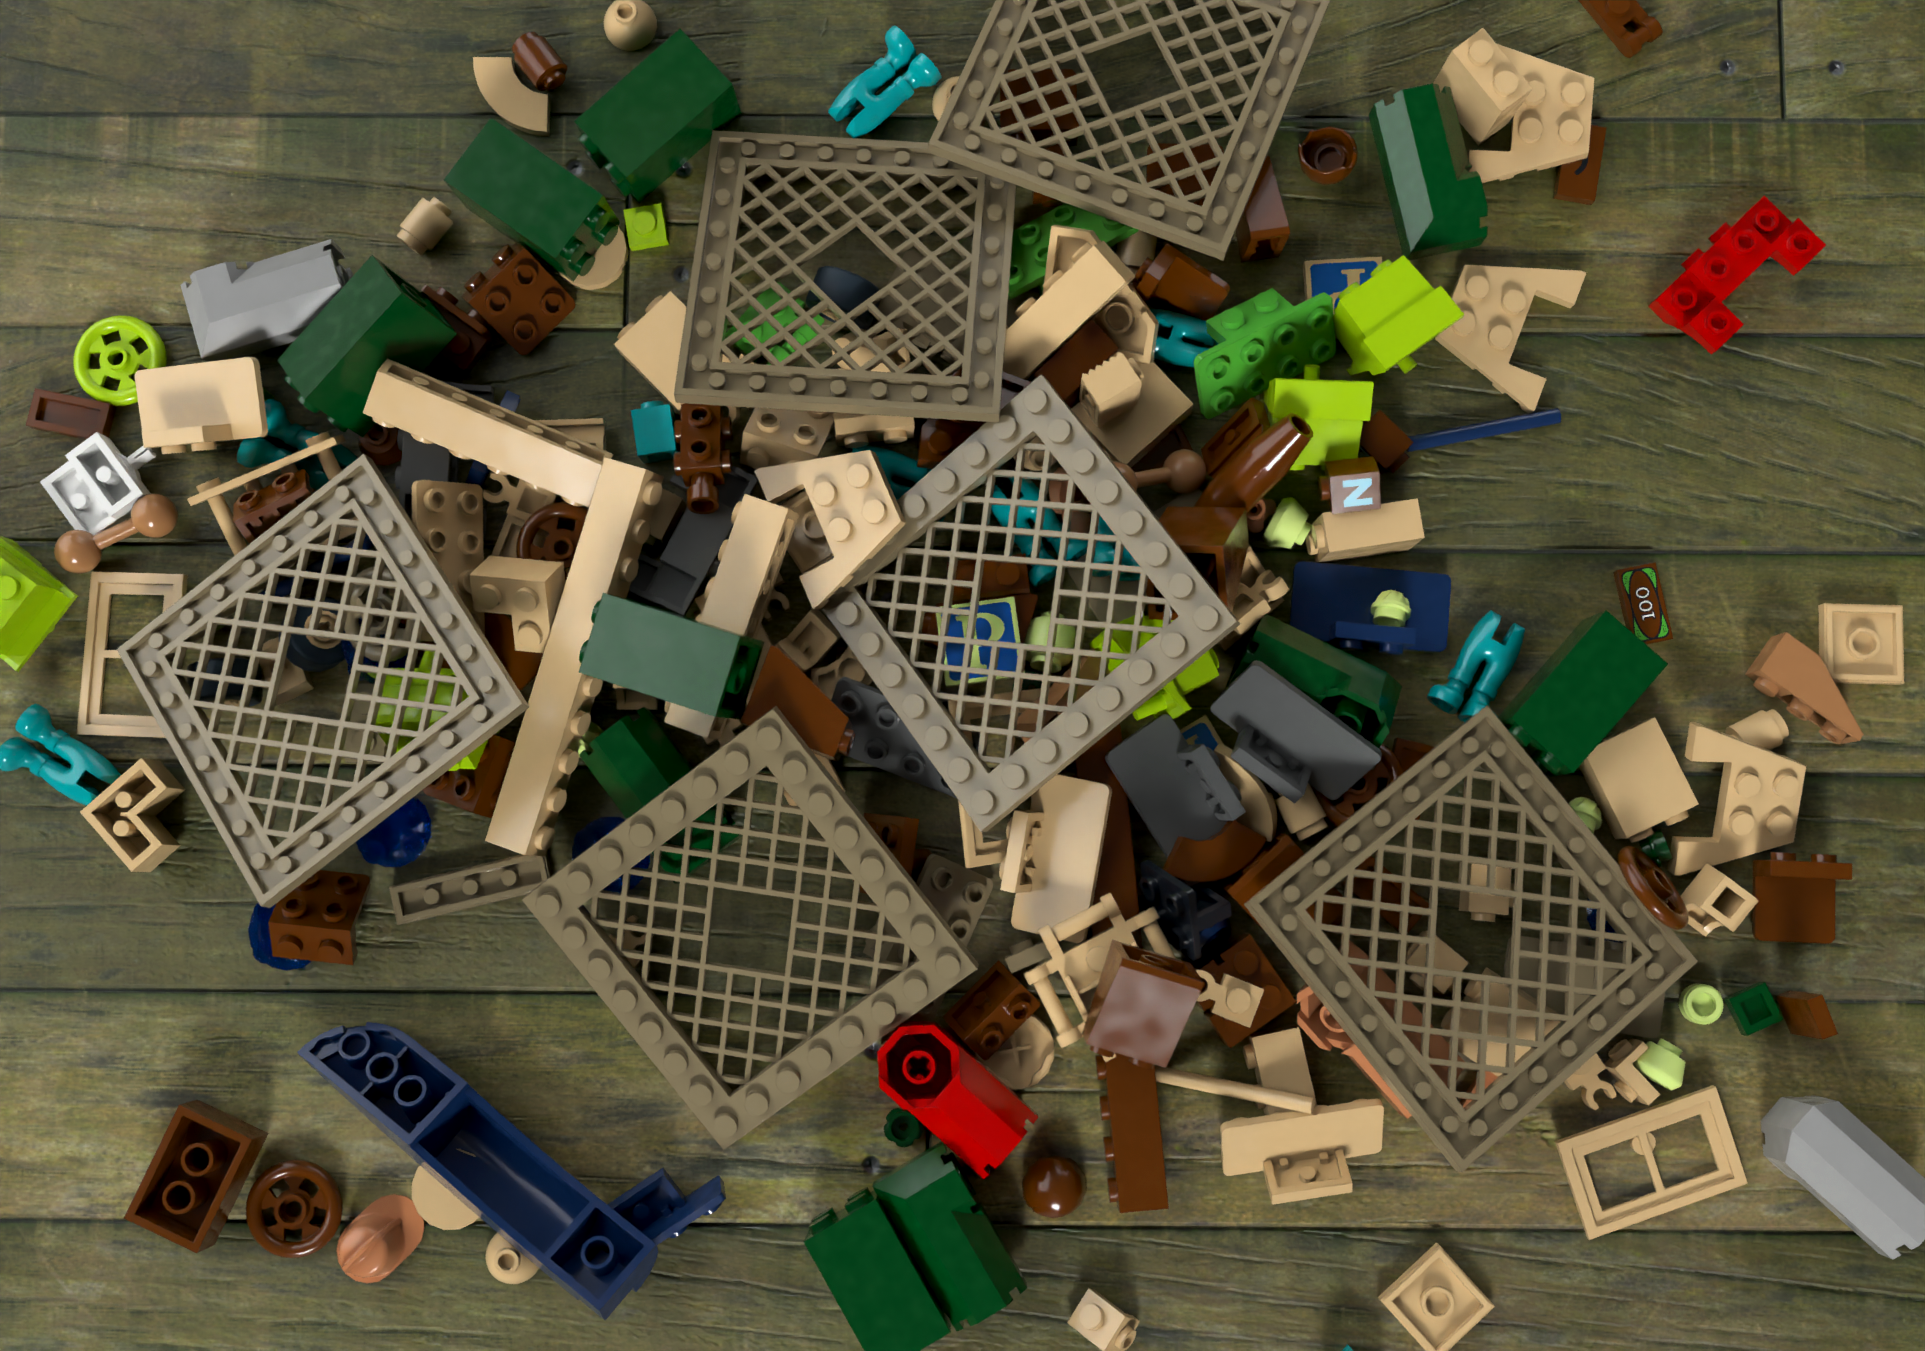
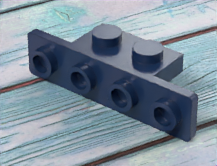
(662, 1209)

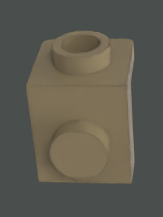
(1026, 953)

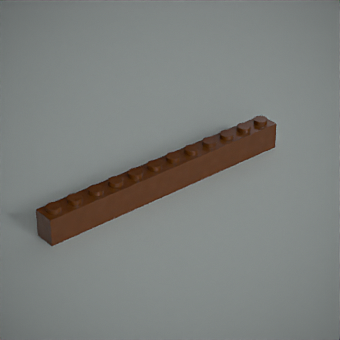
(1130, 1089)

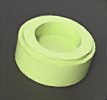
(1701, 1003)

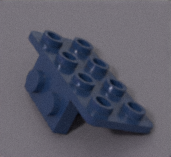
(1337, 600)

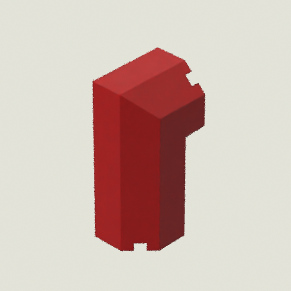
(952, 1094)

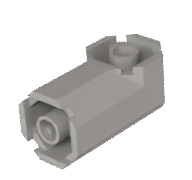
(263, 305)
(1847, 1170)

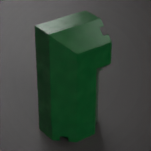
(1428, 172)
(1334, 679)
(637, 764)
(950, 1236)

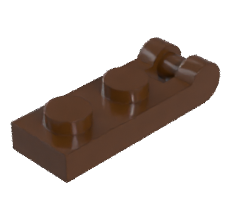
(1615, 15)

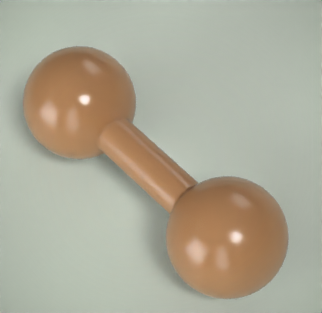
(1182, 472)
(81, 551)

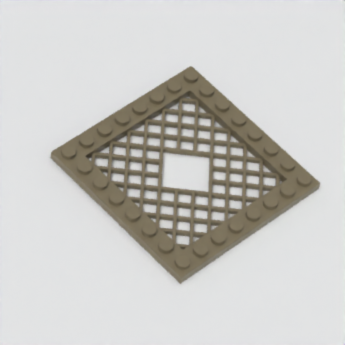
(1101, 191)
(709, 381)
(1199, 626)
(159, 649)
(1658, 962)
(728, 1113)

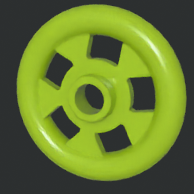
(93, 343)

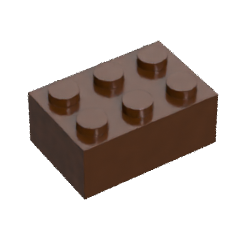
(196, 1175)

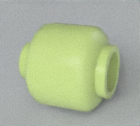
(1038, 635)

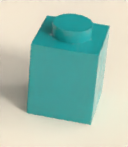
(654, 431)

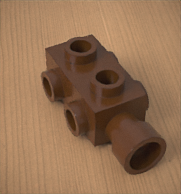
(704, 431)

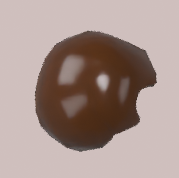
(1327, 155)
(1054, 1186)

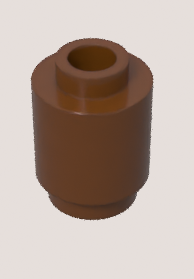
(539, 61)

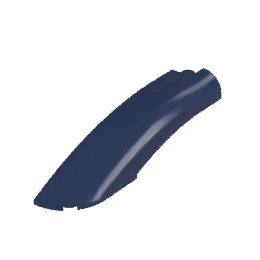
(510, 1179)

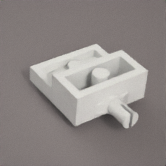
(98, 484)

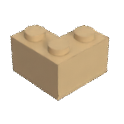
(524, 590)
(128, 812)

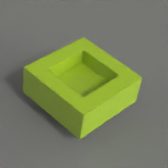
(646, 227)

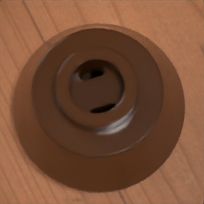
(383, 451)

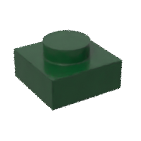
(1753, 1008)

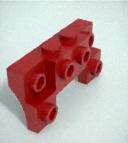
(1736, 251)

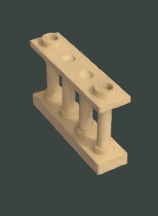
(213, 490)

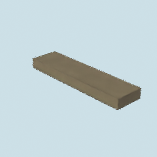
(468, 887)

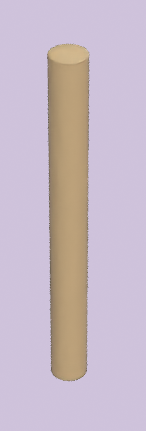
(1235, 1089)

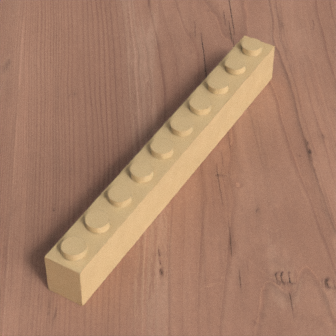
(561, 695)

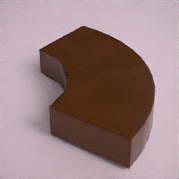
(1215, 856)

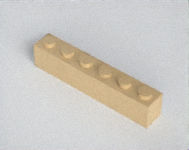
(485, 433)
(741, 587)

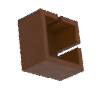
(1248, 963)

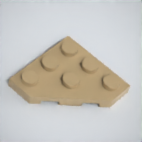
(1126, 316)

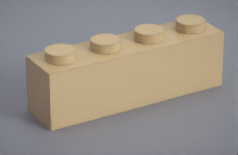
(1064, 308)

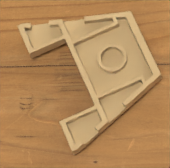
(1548, 126)
(1494, 312)
(852, 508)
(1754, 805)

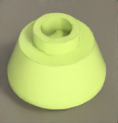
(1287, 525)
(1662, 1064)

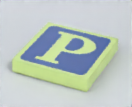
(994, 622)

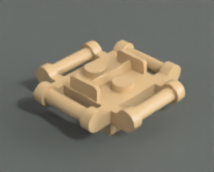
(1083, 964)

